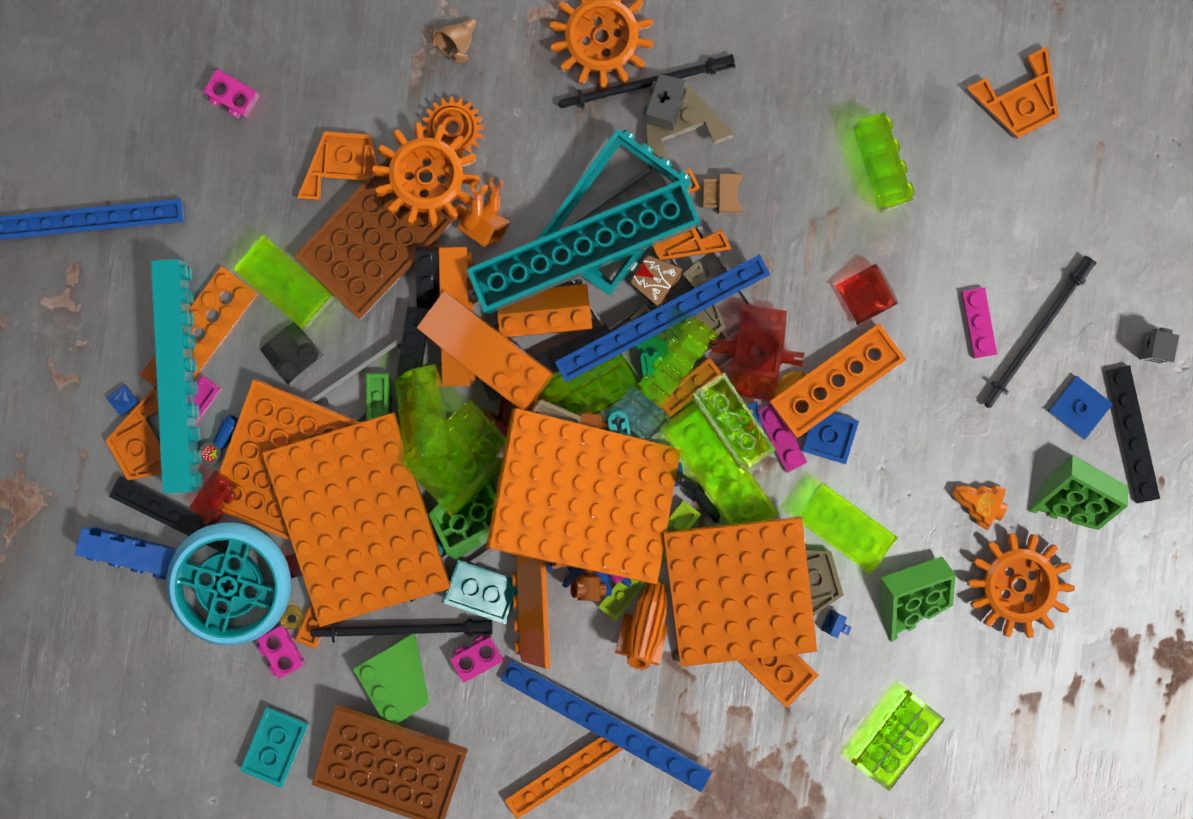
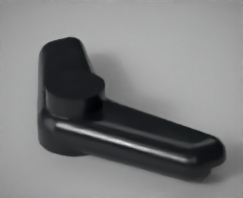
(696, 492)

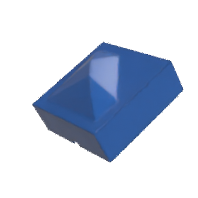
(123, 400)

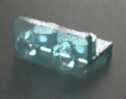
(641, 413)

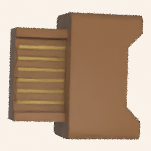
(722, 194)

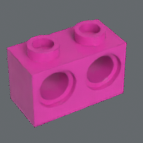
(233, 90)
(286, 648)
(480, 663)

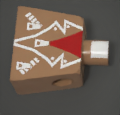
(655, 279)

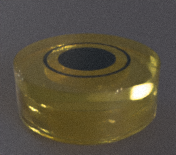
(292, 617)

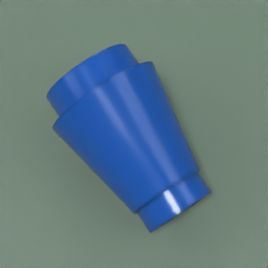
(225, 431)

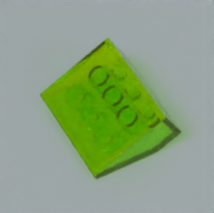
(474, 464)

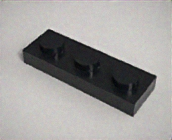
(427, 276)

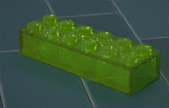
(733, 492)

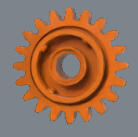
(458, 114)

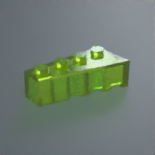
(677, 361)

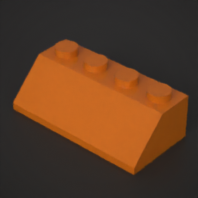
(548, 313)

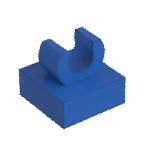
(835, 624)

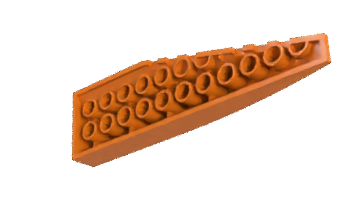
(531, 610)

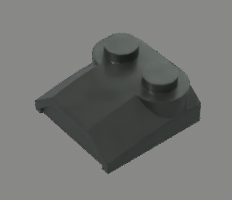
(291, 353)

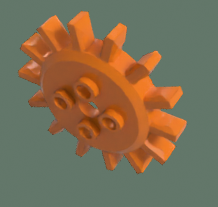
(622, 49)
(444, 164)
(1042, 587)

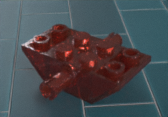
(755, 328)

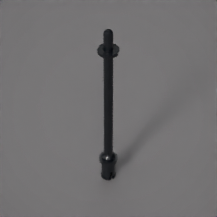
(711, 66)
(1076, 279)
(467, 627)

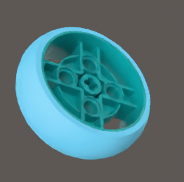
(188, 572)

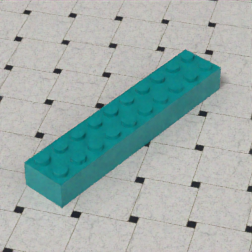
(584, 247)
(176, 376)

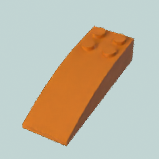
(485, 351)

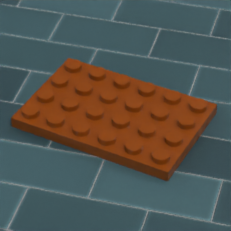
(367, 249)
(388, 765)

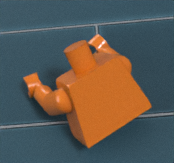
(482, 222)

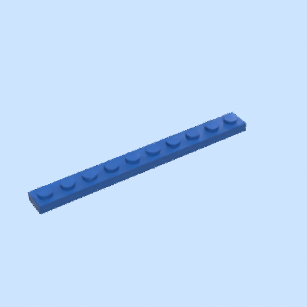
(91, 219)
(662, 318)
(606, 725)

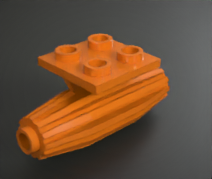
(644, 633)

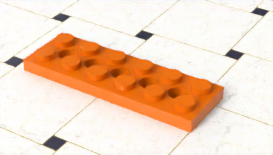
(217, 331)
(836, 397)

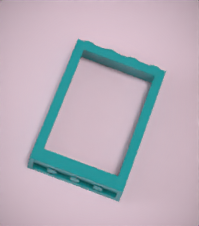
(644, 152)

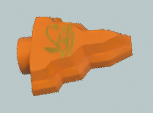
(982, 503)

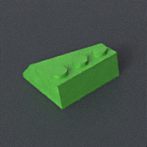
(1081, 494)
(468, 526)
(915, 595)
(395, 680)

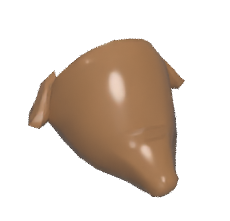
(454, 40)

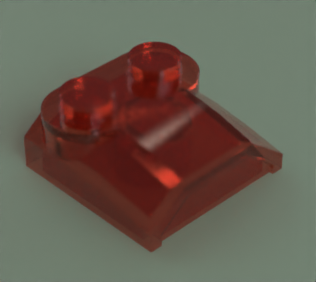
(867, 293)

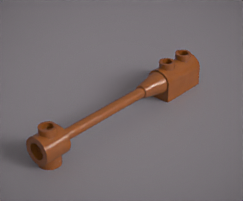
(589, 585)

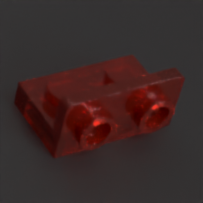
(213, 497)

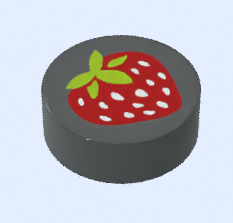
(210, 453)

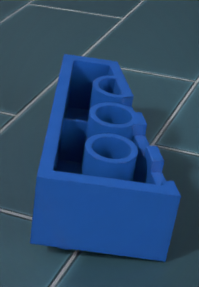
(124, 550)

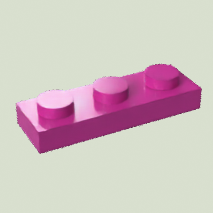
(979, 323)
(782, 439)

